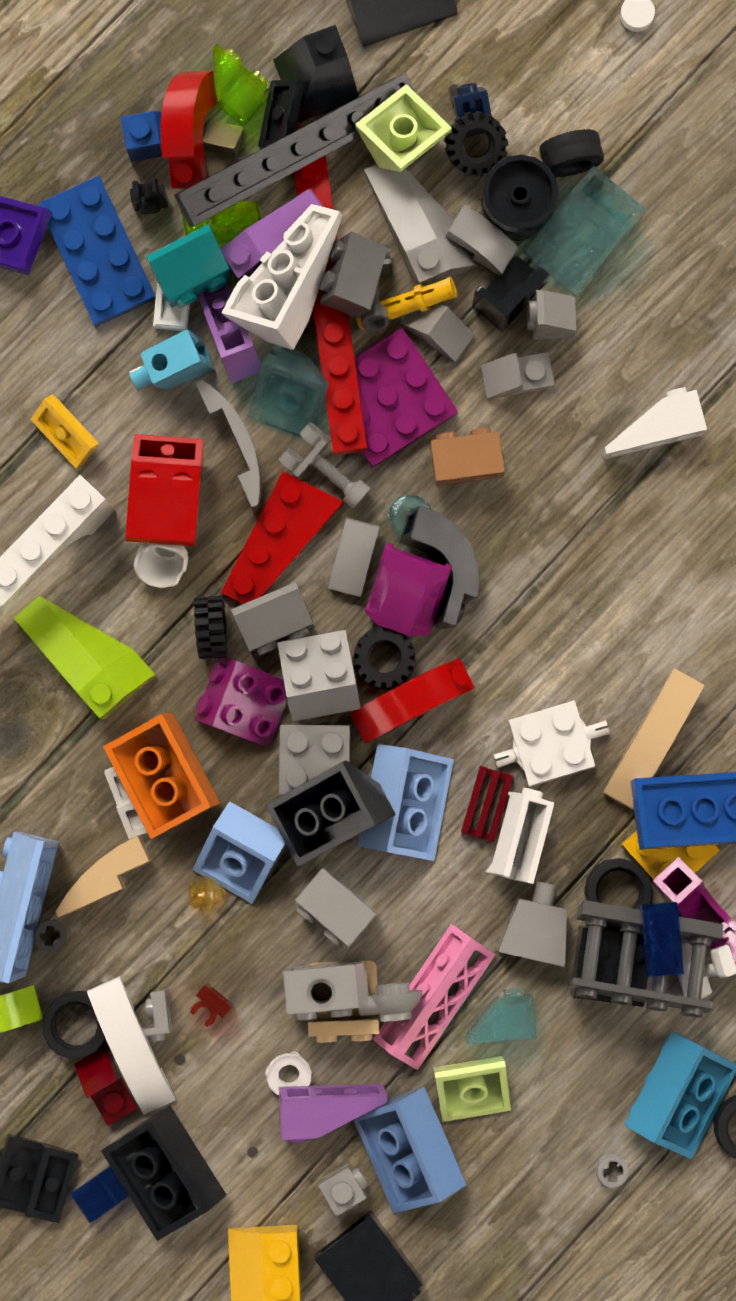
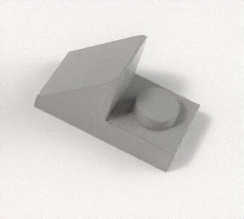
(517, 375)

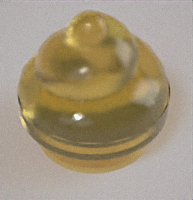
(205, 894)

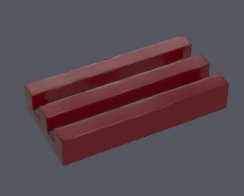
(495, 775)

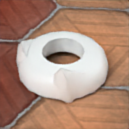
(282, 1060)

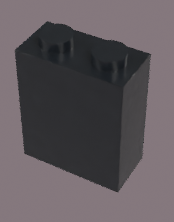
(369, 1264)

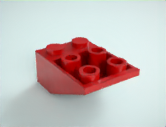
(164, 490)

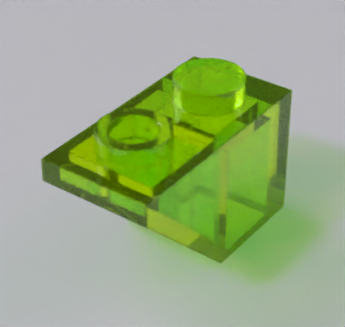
(236, 88)

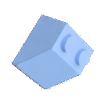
(240, 852)

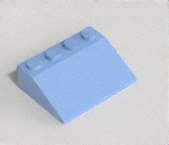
(22, 899)

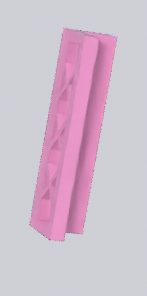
(442, 969)

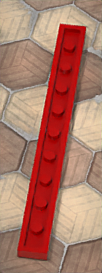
(335, 340)

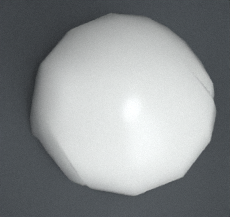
(160, 564)

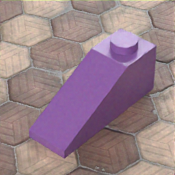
(266, 235)
(230, 338)
(317, 1110)

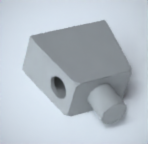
(536, 928)

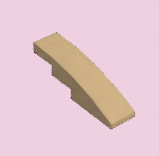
(654, 735)

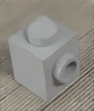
(343, 1188)

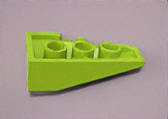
(91, 661)

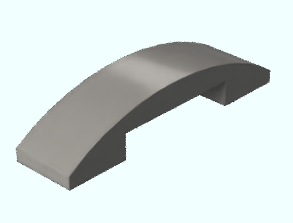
(219, 406)

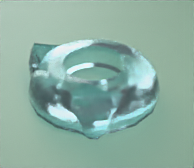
(403, 503)

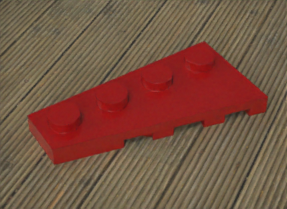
(281, 533)

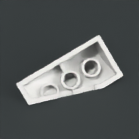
(283, 289)

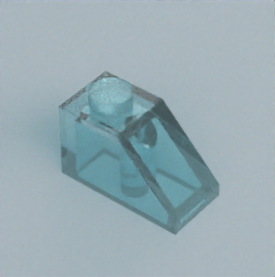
(505, 1019)

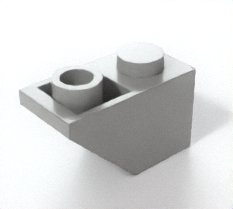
(551, 316)

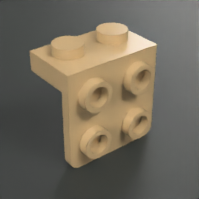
(359, 1027)

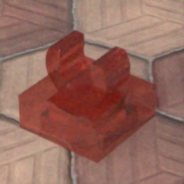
(213, 1001)

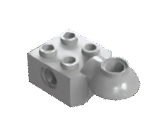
(349, 991)

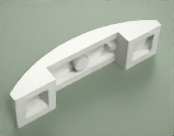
(130, 1046)

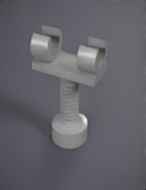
(294, 462)

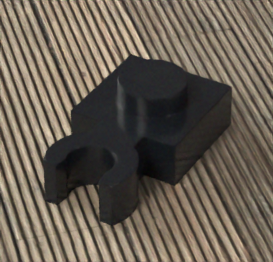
(148, 197)

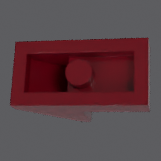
(105, 1086)

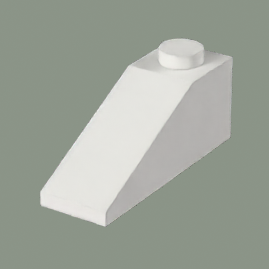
(668, 421)

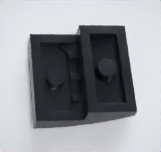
(35, 1177)

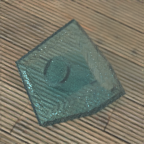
(288, 391)

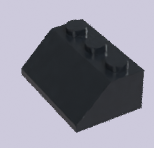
(388, 18)
(329, 811)
(164, 1173)

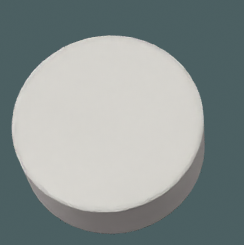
(637, 14)

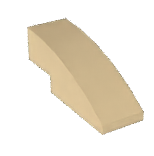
(105, 876)

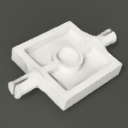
(551, 743)

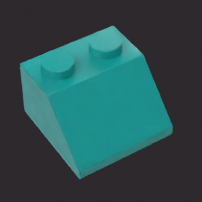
(189, 267)

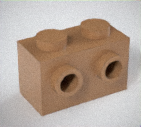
(466, 457)

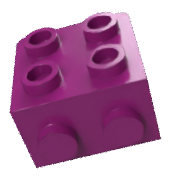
(242, 701)

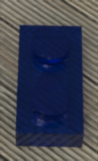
(661, 939)

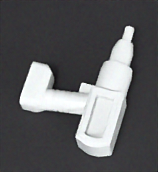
(721, 966)

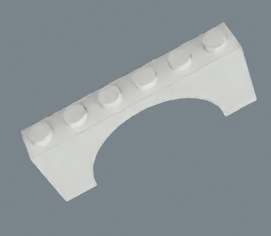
(71, 516)

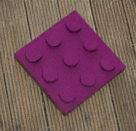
(398, 397)

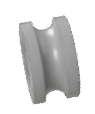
(603, 1163)

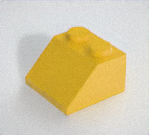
(264, 1263)

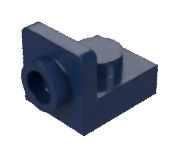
(470, 99)

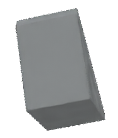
(440, 330)

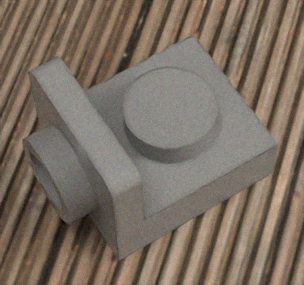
(160, 1010)

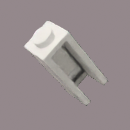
(522, 836)

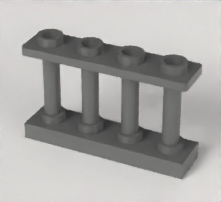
(629, 920)

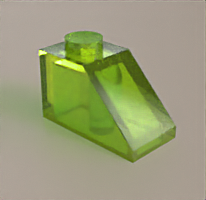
(229, 222)

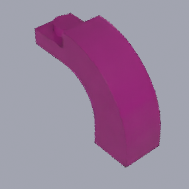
(694, 901)

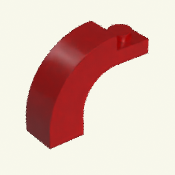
(182, 123)
(412, 700)

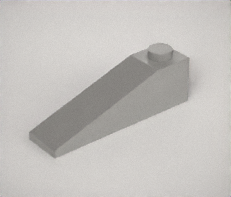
(418, 227)

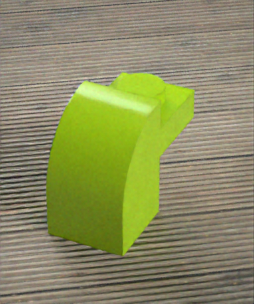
(19, 1008)

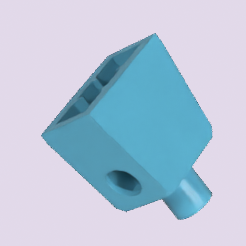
(185, 361)

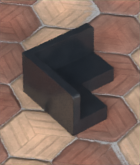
(509, 293)

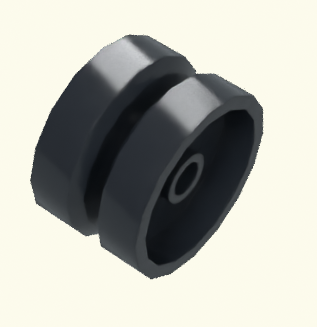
(525, 178)

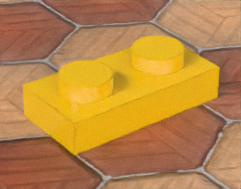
(64, 431)

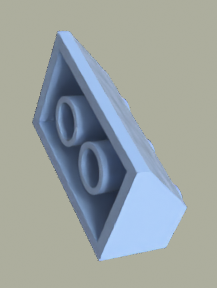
(417, 791)

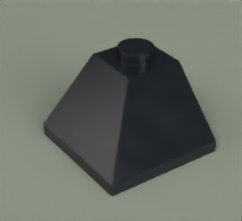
(324, 69)

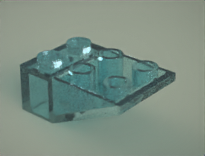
(585, 231)

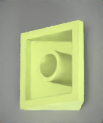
(401, 130)
(472, 1088)

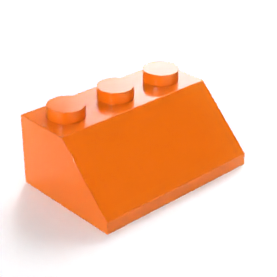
(161, 774)

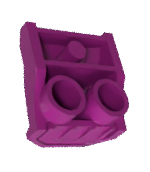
(407, 592)

